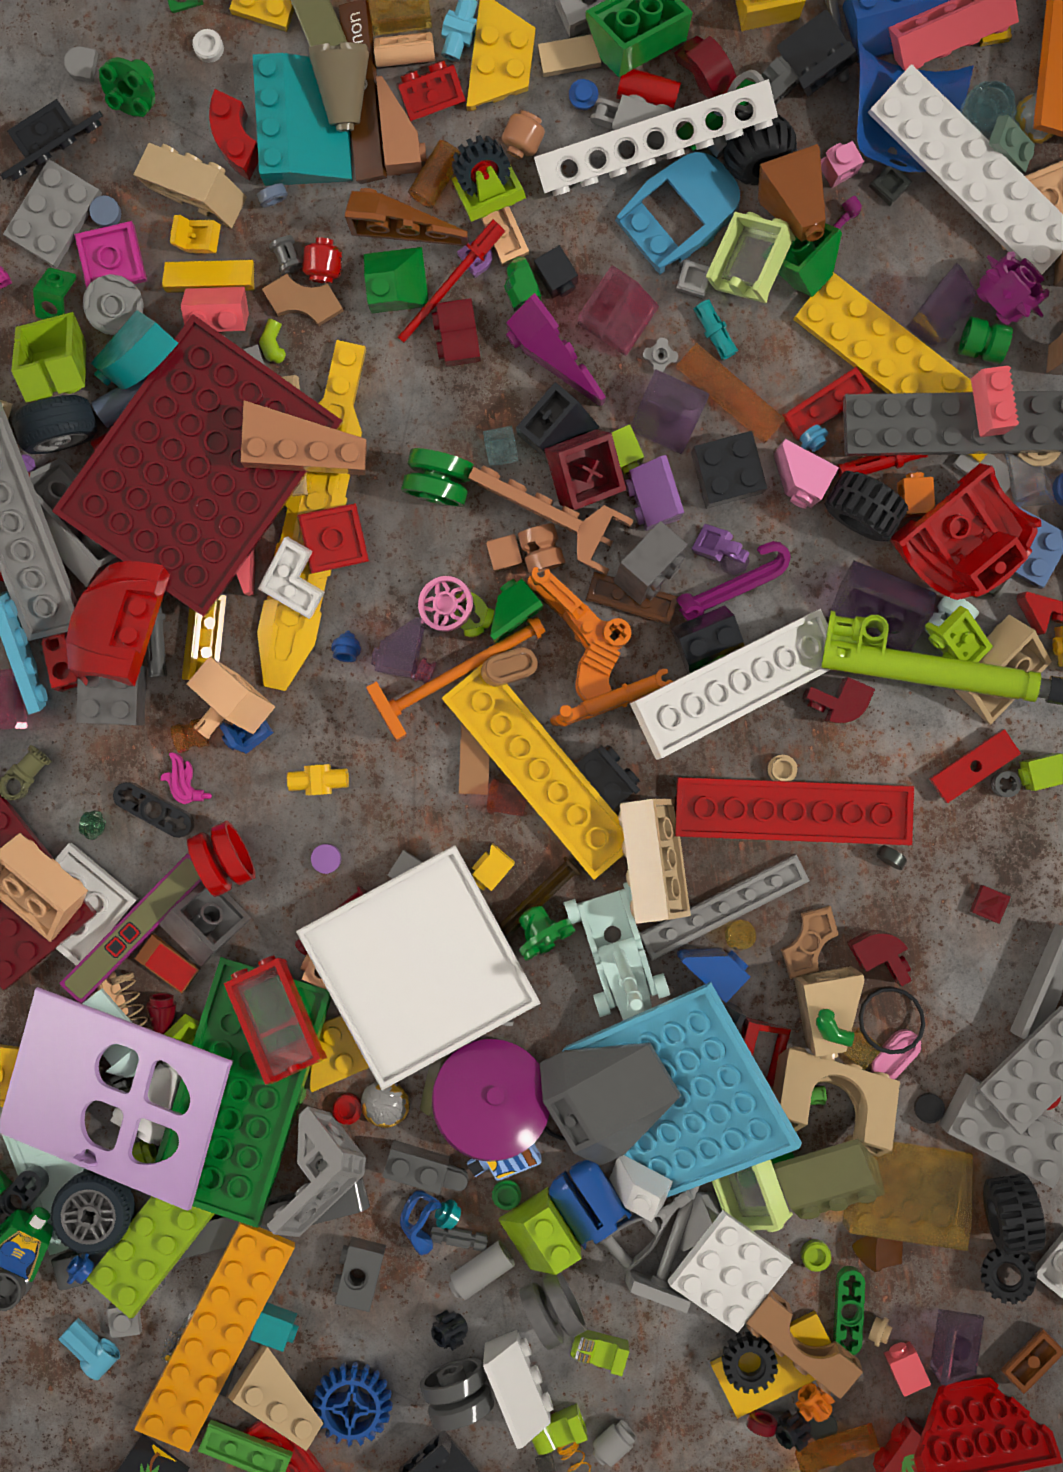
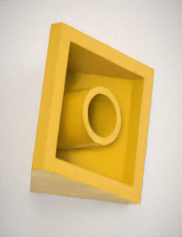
(767, 12)

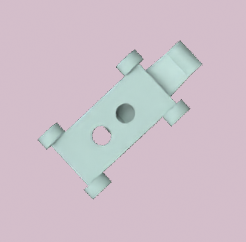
(620, 964)

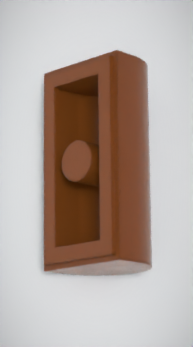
(1032, 1360)

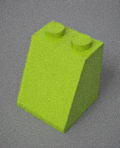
(542, 1235)

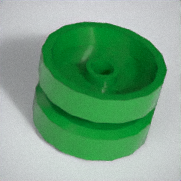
(437, 477)

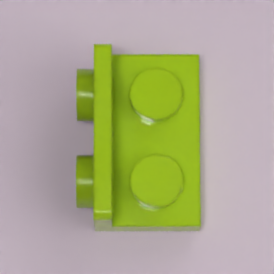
(959, 637)

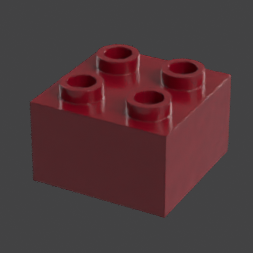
(585, 469)

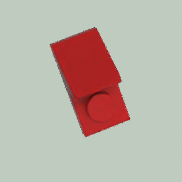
(1039, 609)

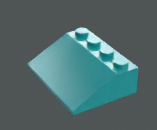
(293, 125)

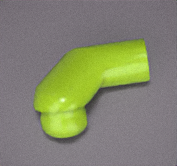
(269, 344)

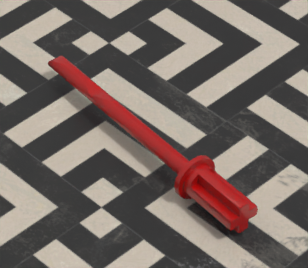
(479, 249)

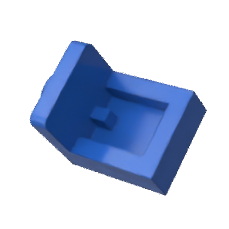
(243, 740)

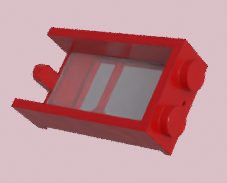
(274, 1019)

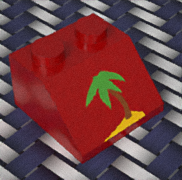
(900, 1449)

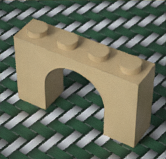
(871, 1094)

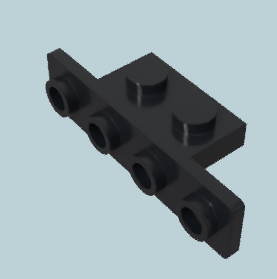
(43, 132)

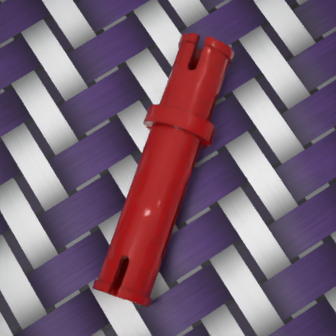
(873, 464)

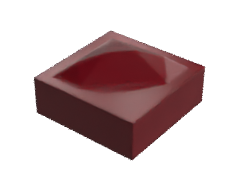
(990, 904)

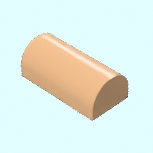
(404, 49)

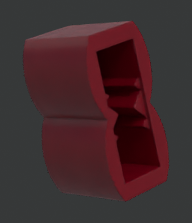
(458, 332)

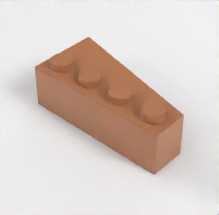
(296, 444)

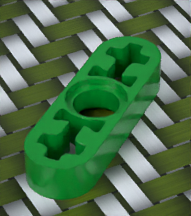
(857, 1320)

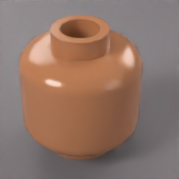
(523, 134)

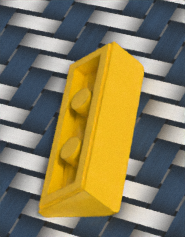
(208, 274)
(203, 638)

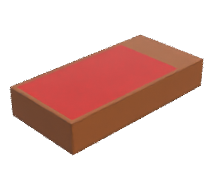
(167, 963)

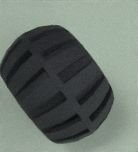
(753, 148)

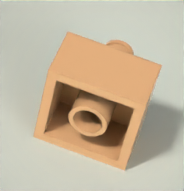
(228, 698)

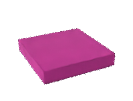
(112, 252)

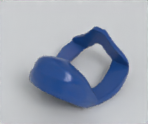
(419, 1239)

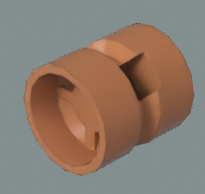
(541, 547)

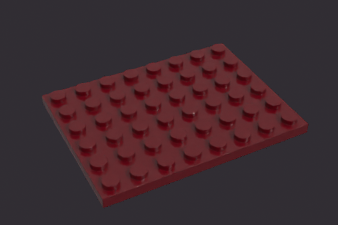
(172, 473)

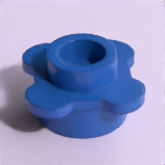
(79, 1269)

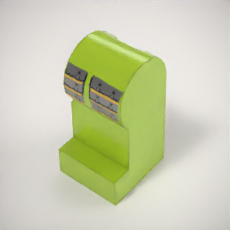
(601, 1351)

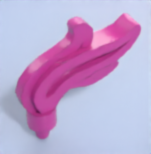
(180, 781)

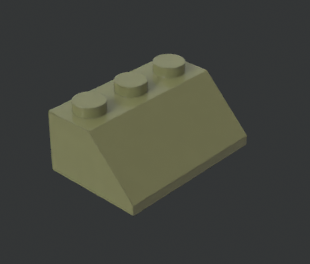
(830, 1179)

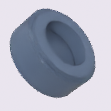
(272, 195)
(105, 211)

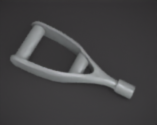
(655, 1227)

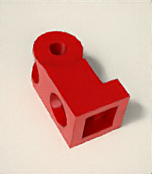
(57, 663)

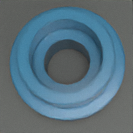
(814, 438)

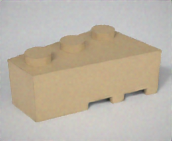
(275, 1400)

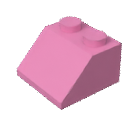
(803, 474)

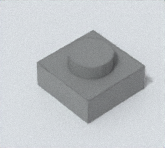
(121, 1325)

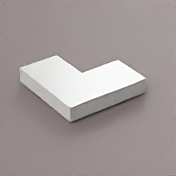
(284, 581)

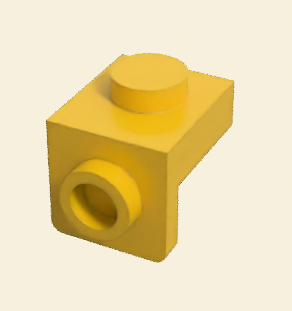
(195, 235)

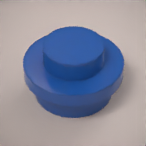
(583, 94)

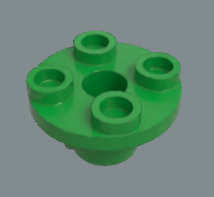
(128, 85)
(542, 932)

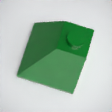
(811, 263)
(395, 280)
(513, 608)

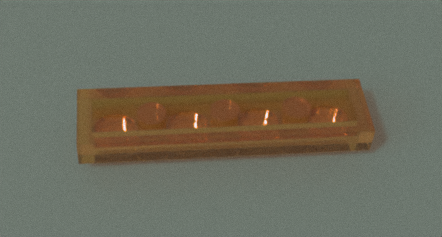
(730, 393)

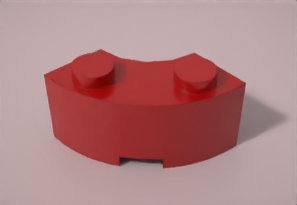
(228, 128)

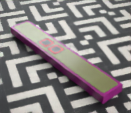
(131, 930)

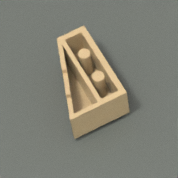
(190, 182)

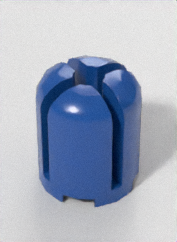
(585, 1221)

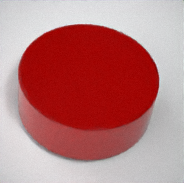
(347, 1109)

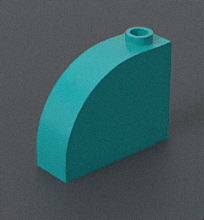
(133, 352)

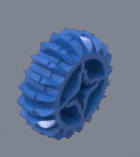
(329, 1405)

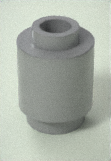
(613, 1443)

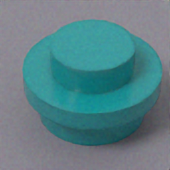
(448, 1214)

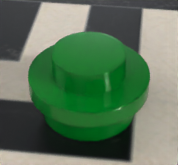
(506, 1194)

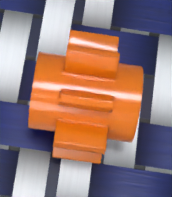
(814, 1403)

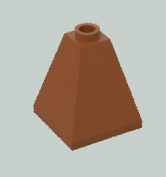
(794, 192)

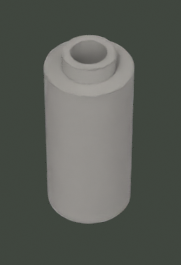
(481, 1271)

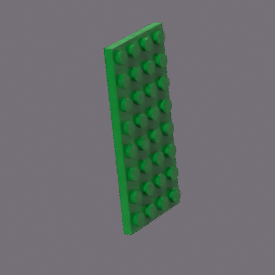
(251, 1117)

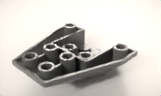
(606, 1097)

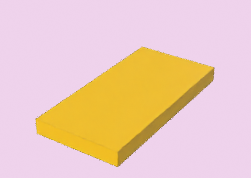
(805, 1329)

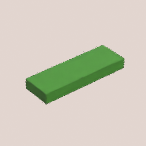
(243, 1449)

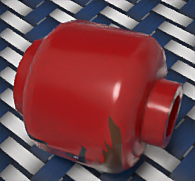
(322, 261)

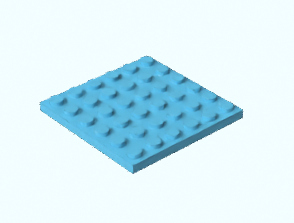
(725, 1104)

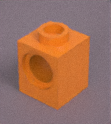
(917, 493)

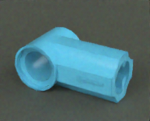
(94, 1353)

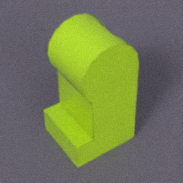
(564, 1429)

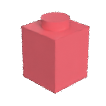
(906, 1368)

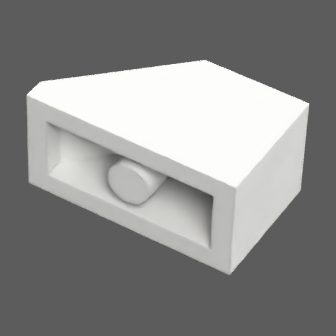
(639, 1187)

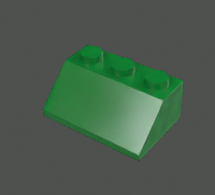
(637, 30)

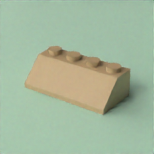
(654, 860)

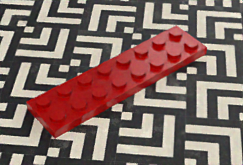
(794, 811)

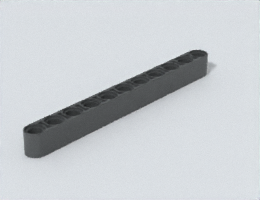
(220, 1230)

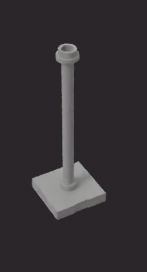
(656, 1286)

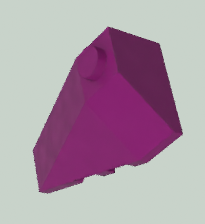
(538, 337)

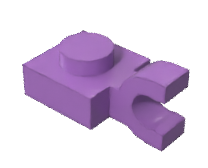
(716, 542)

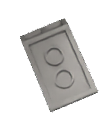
(340, 1167)

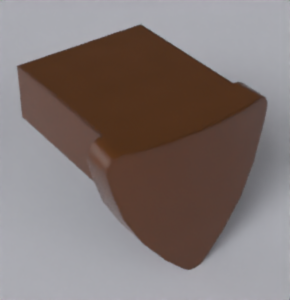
(878, 1252)

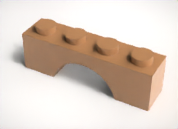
(829, 1364)

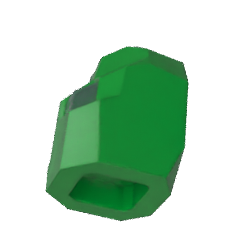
(520, 283)

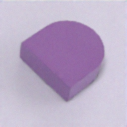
(478, 265)

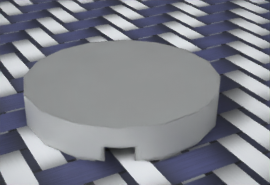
(111, 302)

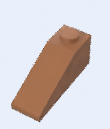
(400, 139)

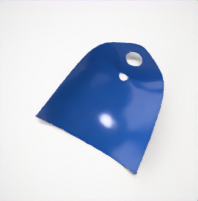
(875, 80)

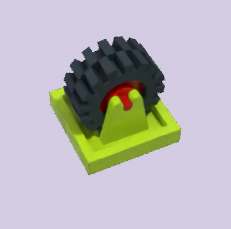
(485, 178)

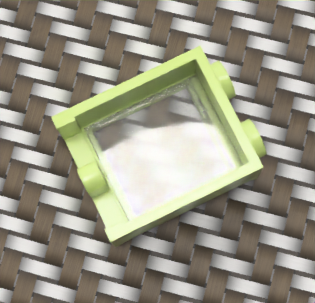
(750, 256)
(754, 1197)

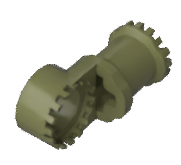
(24, 772)

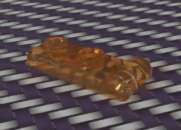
(838, 1448)

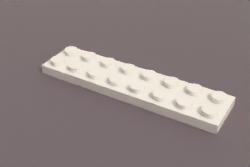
(971, 169)
(732, 685)

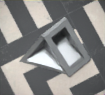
(702, 1215)

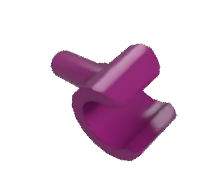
(852, 208)

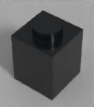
(556, 272)

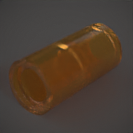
(434, 175)

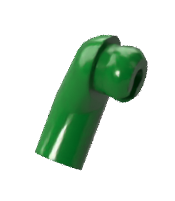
(830, 1031)

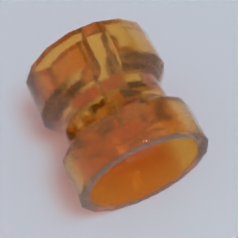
(187, 736)

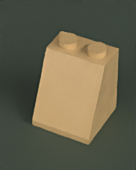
(832, 990)

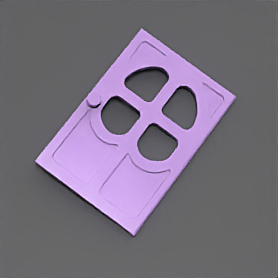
(60, 1078)

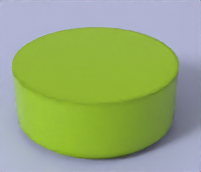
(815, 1255)

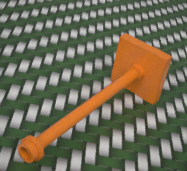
(392, 709)

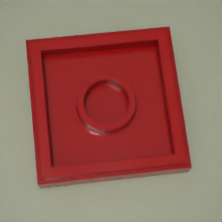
(333, 537)

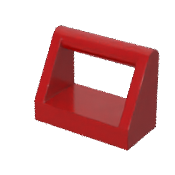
(750, 1033)

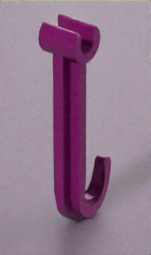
(695, 606)

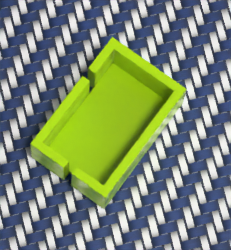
(49, 357)

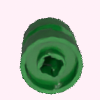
(985, 340)

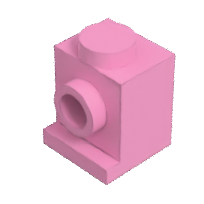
(841, 163)

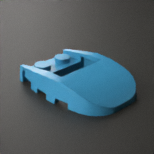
(706, 190)

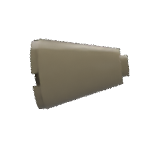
(341, 81)

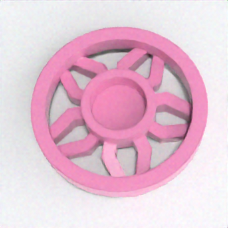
(445, 603)

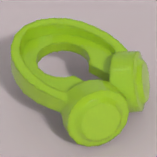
(486, 617)

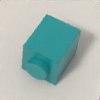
(275, 1327)

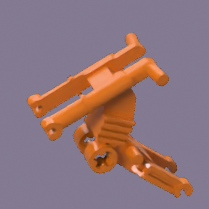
(599, 657)

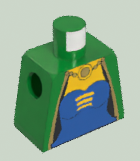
(25, 1242)

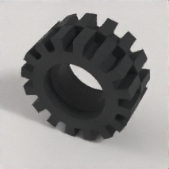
(1005, 1292)
(753, 1379)

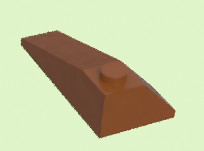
(384, 217)

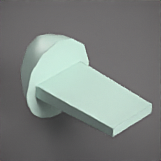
(121, 1058)

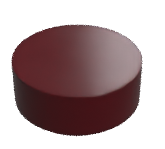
(762, 1423)

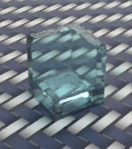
(500, 446)

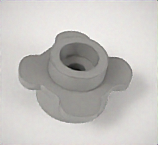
(660, 347)

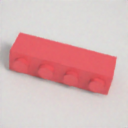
(948, 28)

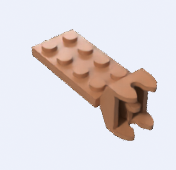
(588, 532)

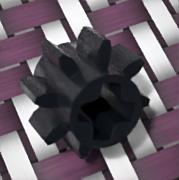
(449, 1330)
(793, 1431)

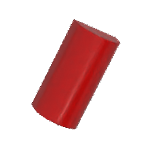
(650, 87)

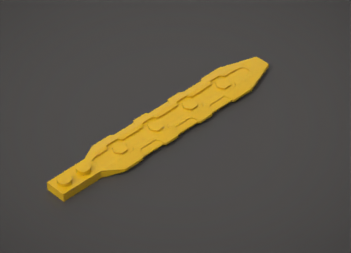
(283, 633)

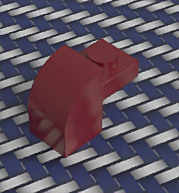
(708, 64)
(847, 705)
(881, 947)

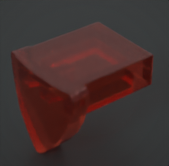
(505, 799)

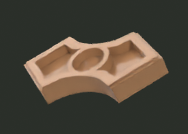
(291, 297)
(816, 929)

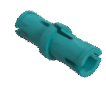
(715, 329)

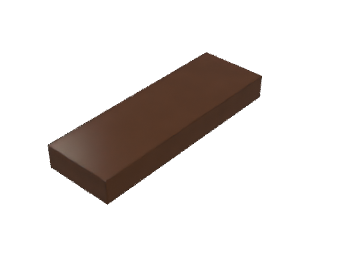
(608, 594)

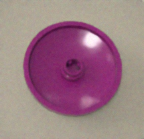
(490, 1100)

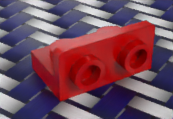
(430, 90)

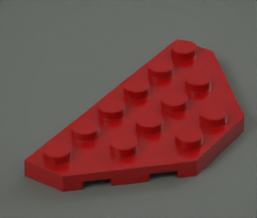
(982, 1431)

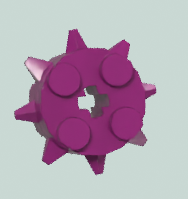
(1012, 288)

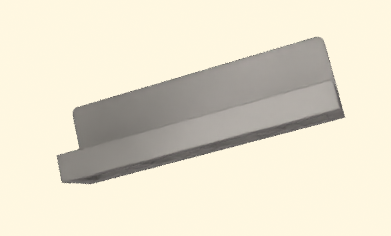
(1044, 988)

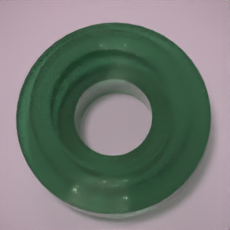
(92, 824)

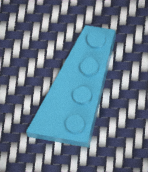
(20, 656)

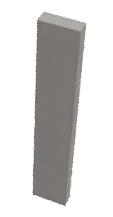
(725, 907)

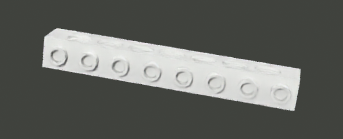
(550, 164)

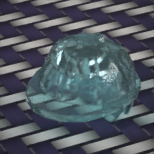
(986, 103)

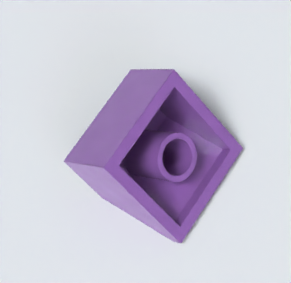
(654, 493)

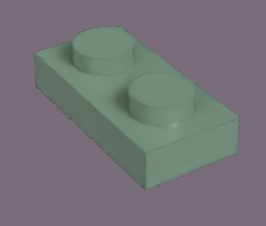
(1012, 142)

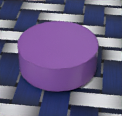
(326, 858)

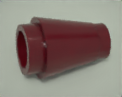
(161, 1011)

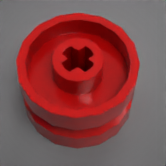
(221, 858)

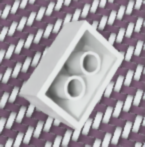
(517, 1386)

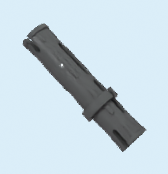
(156, 649)

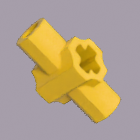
(318, 779)

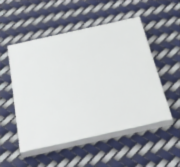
(418, 967)

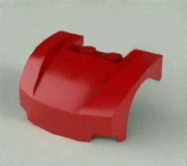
(969, 538)
(115, 621)

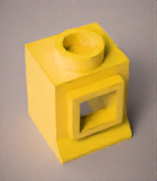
(491, 868)

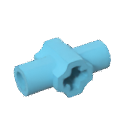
(459, 29)

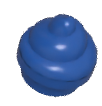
(346, 647)

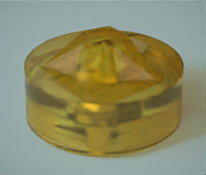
(740, 935)

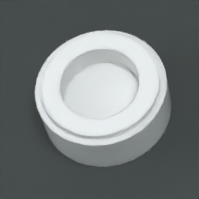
(208, 45)

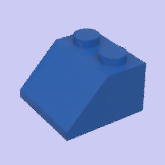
(716, 966)

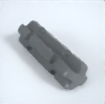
(459, 1238)

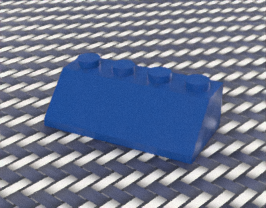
(871, 18)

